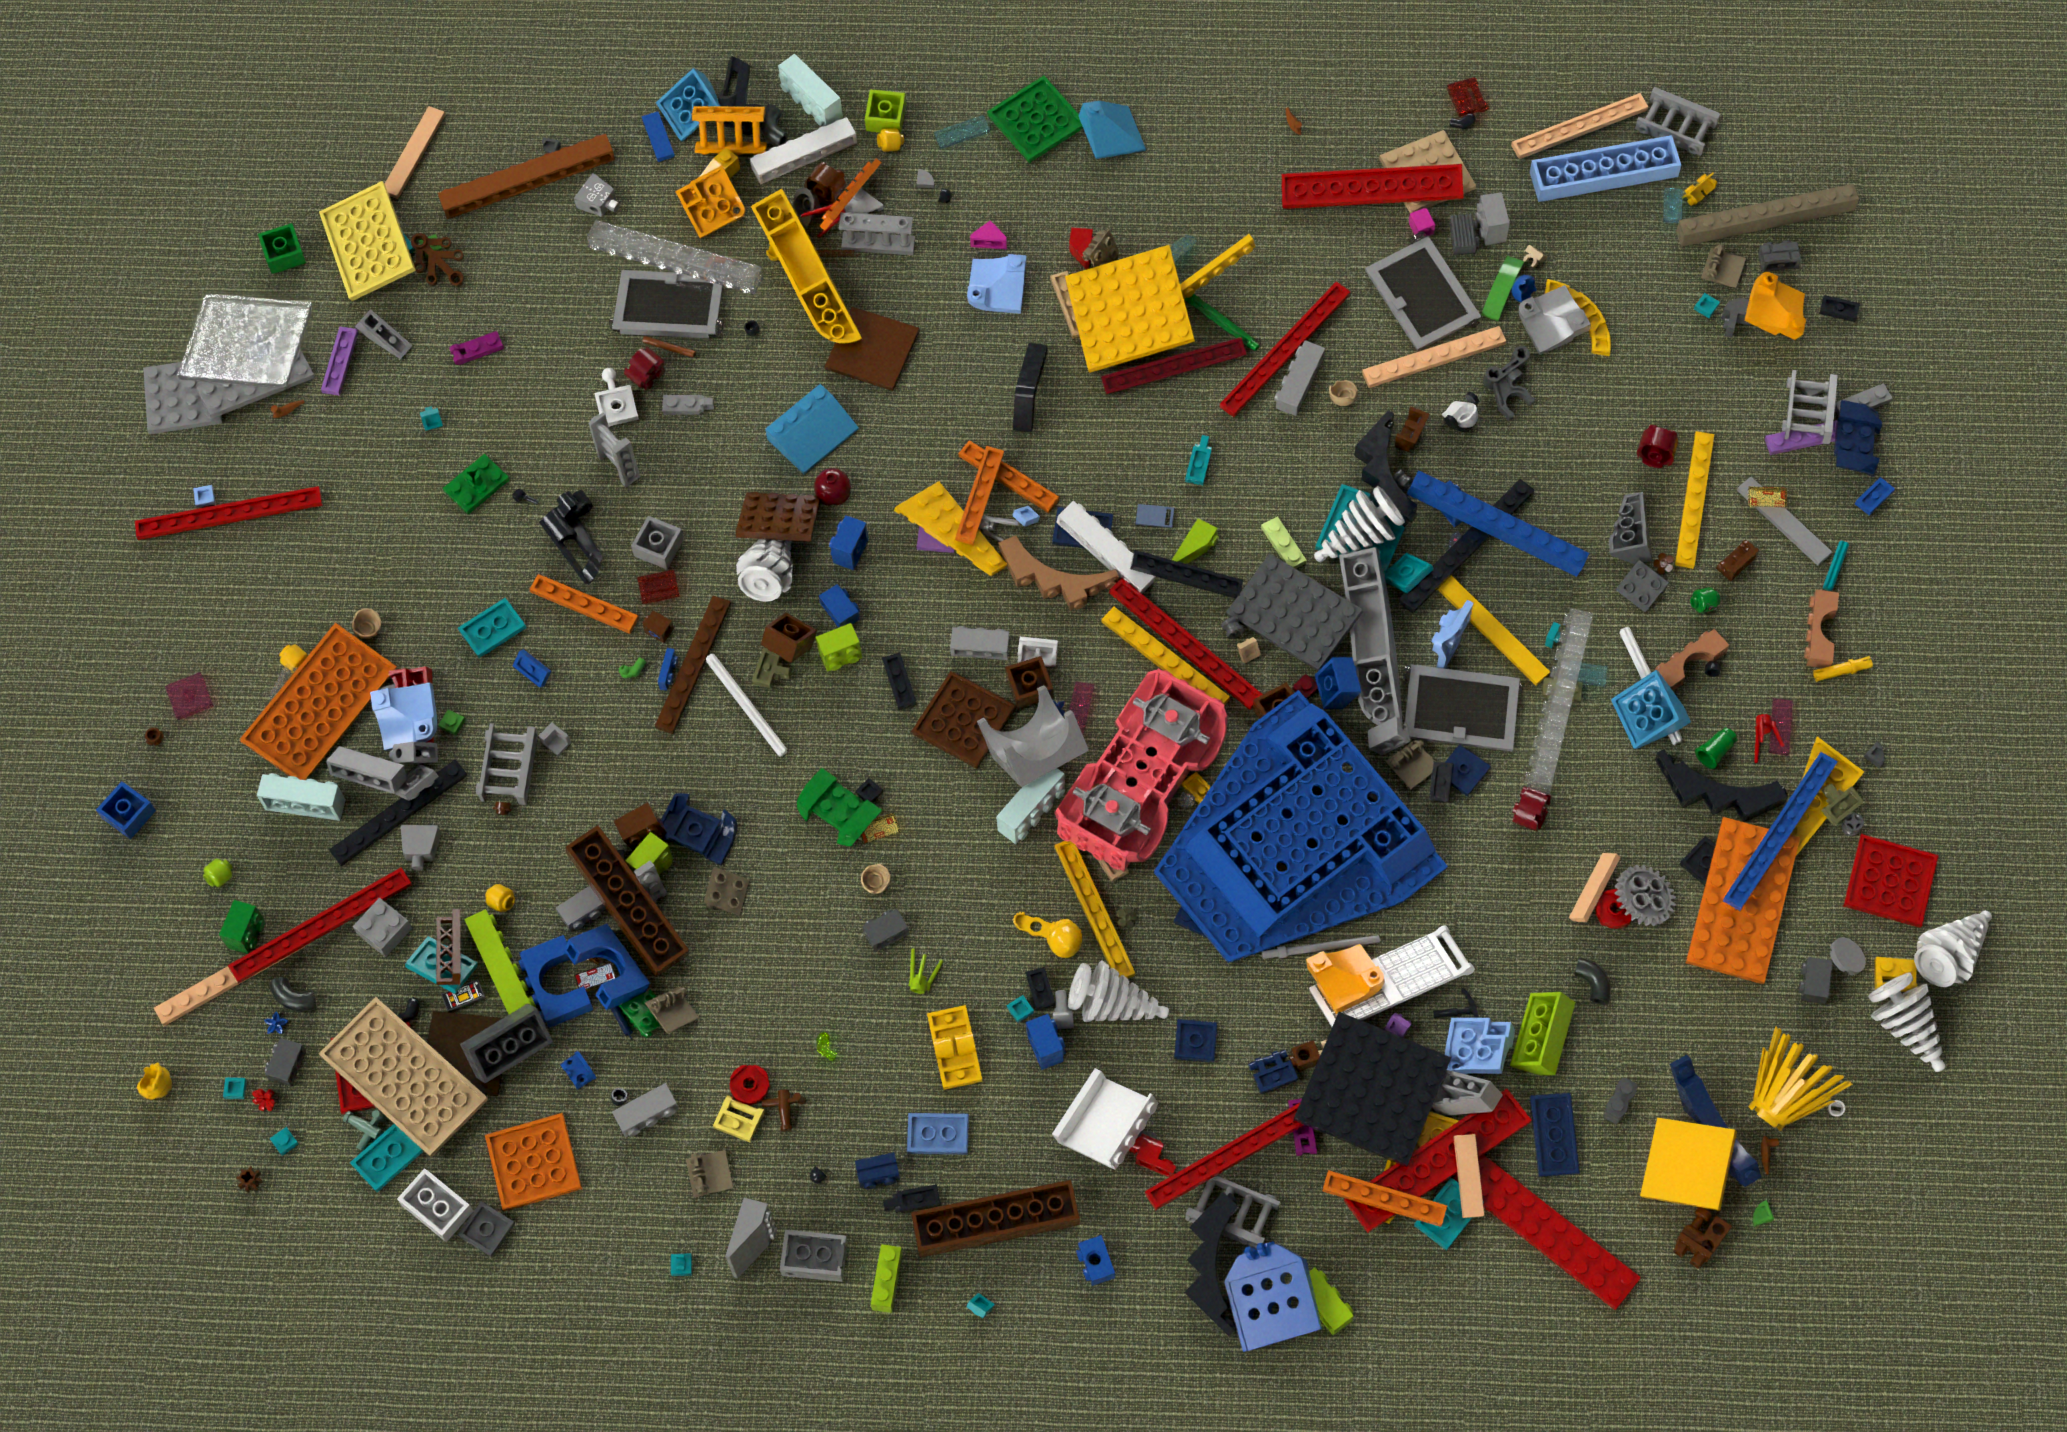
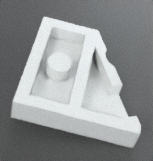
(863, 203)

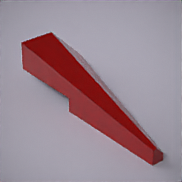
(412, 677)

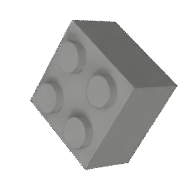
(1492, 218)
(657, 542)
(382, 927)

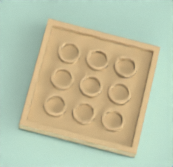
(1425, 152)

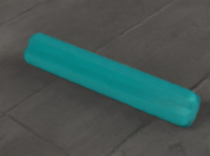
(1835, 565)

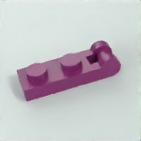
(476, 348)
(1303, 1133)

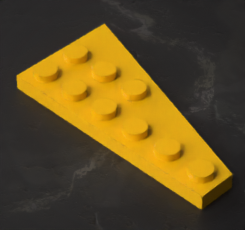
(1842, 777)

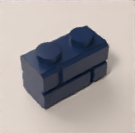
(877, 1170)

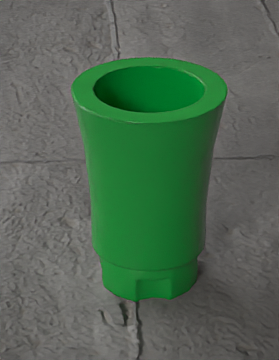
(1716, 747)

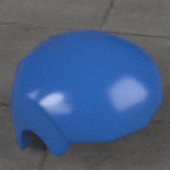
(1523, 287)

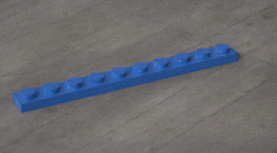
(1780, 831)

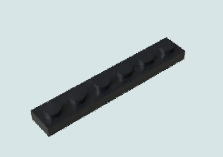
(1186, 574)

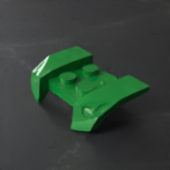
(837, 807)

